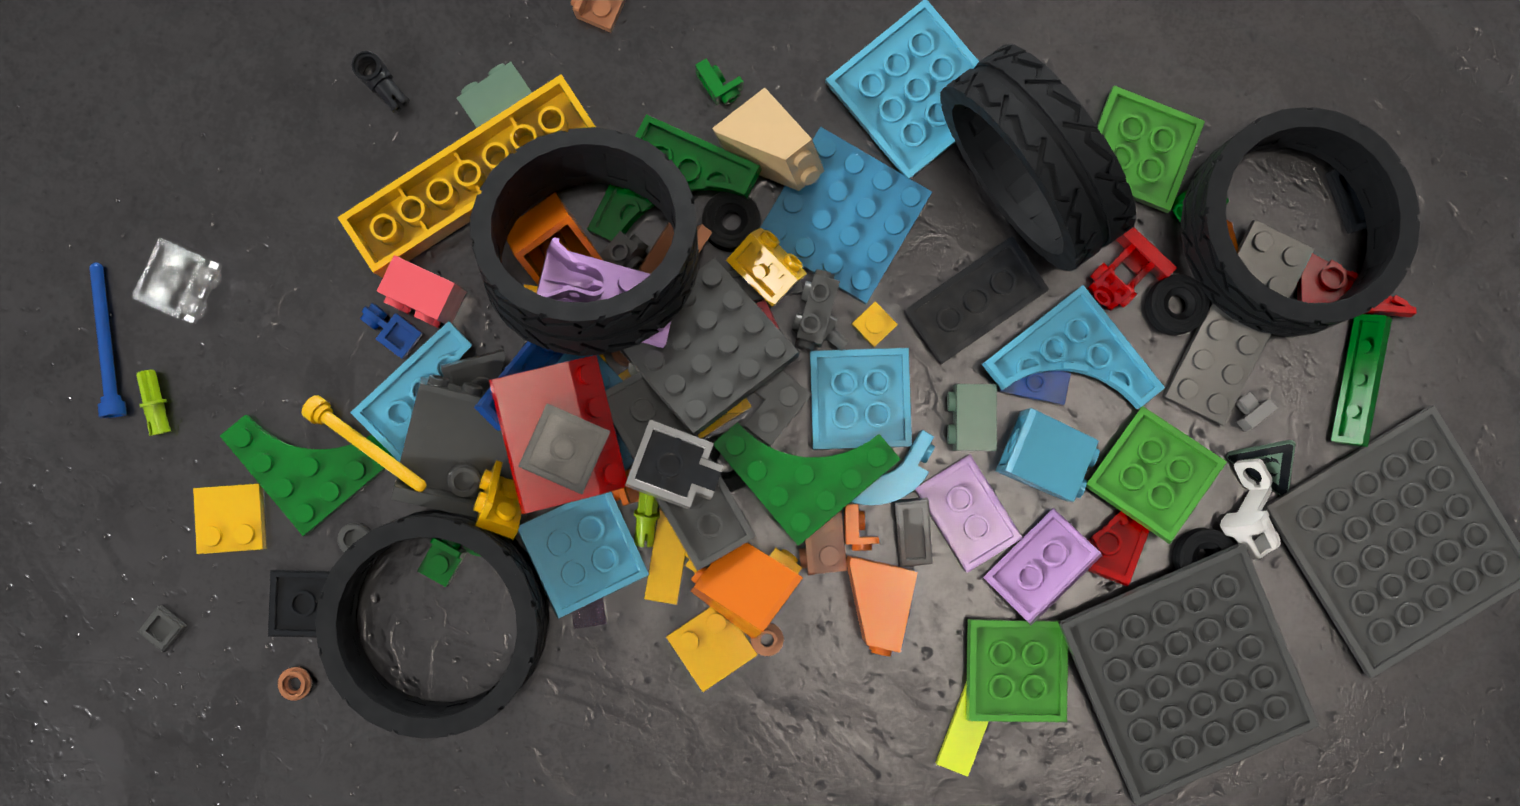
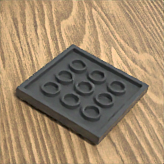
(714, 351)

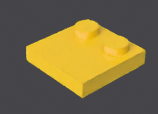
(229, 518)
(711, 647)

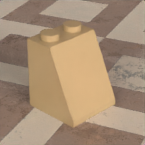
(772, 139)

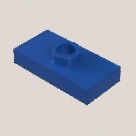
(1043, 386)

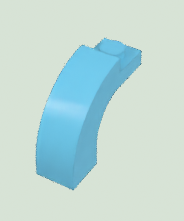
(904, 478)

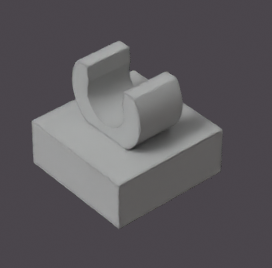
(1254, 411)

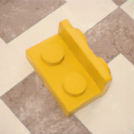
(766, 265)
(497, 504)

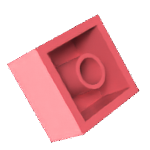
(418, 289)

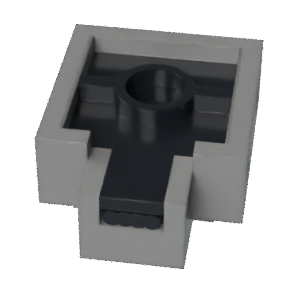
(673, 466)

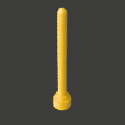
(320, 412)

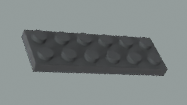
(1226, 350)
(709, 526)

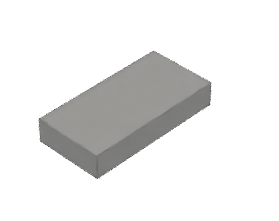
(913, 532)

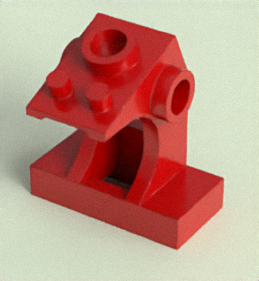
(1139, 258)

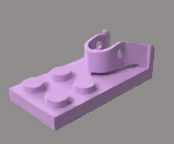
(582, 278)

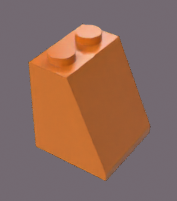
(537, 227)
(746, 588)
(881, 602)

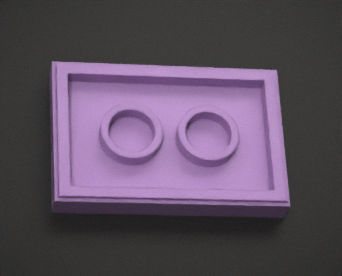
(968, 513)
(1042, 566)

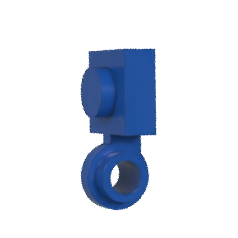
(396, 335)

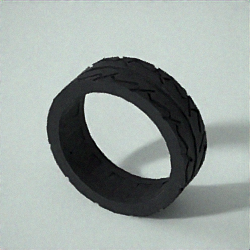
(1039, 156)
(573, 160)
(1371, 171)
(355, 675)

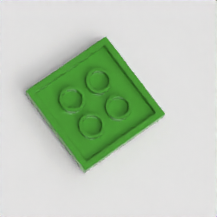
(1150, 144)
(1156, 474)
(1016, 671)

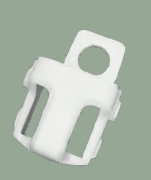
(1250, 518)

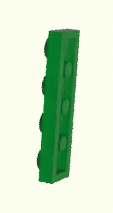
(1361, 380)

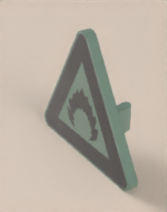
(1277, 458)

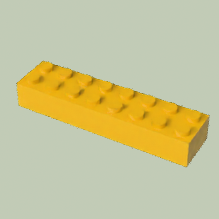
(442, 190)

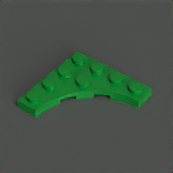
(698, 160)
(300, 480)
(800, 489)

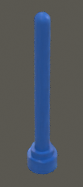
(111, 403)

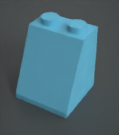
(1048, 455)

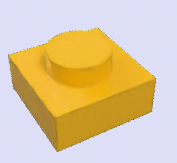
(874, 324)
(786, 559)

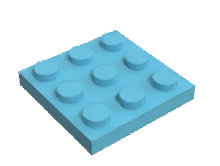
(860, 397)
(582, 552)

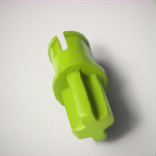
(152, 403)
(646, 520)

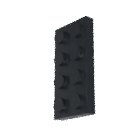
(976, 300)

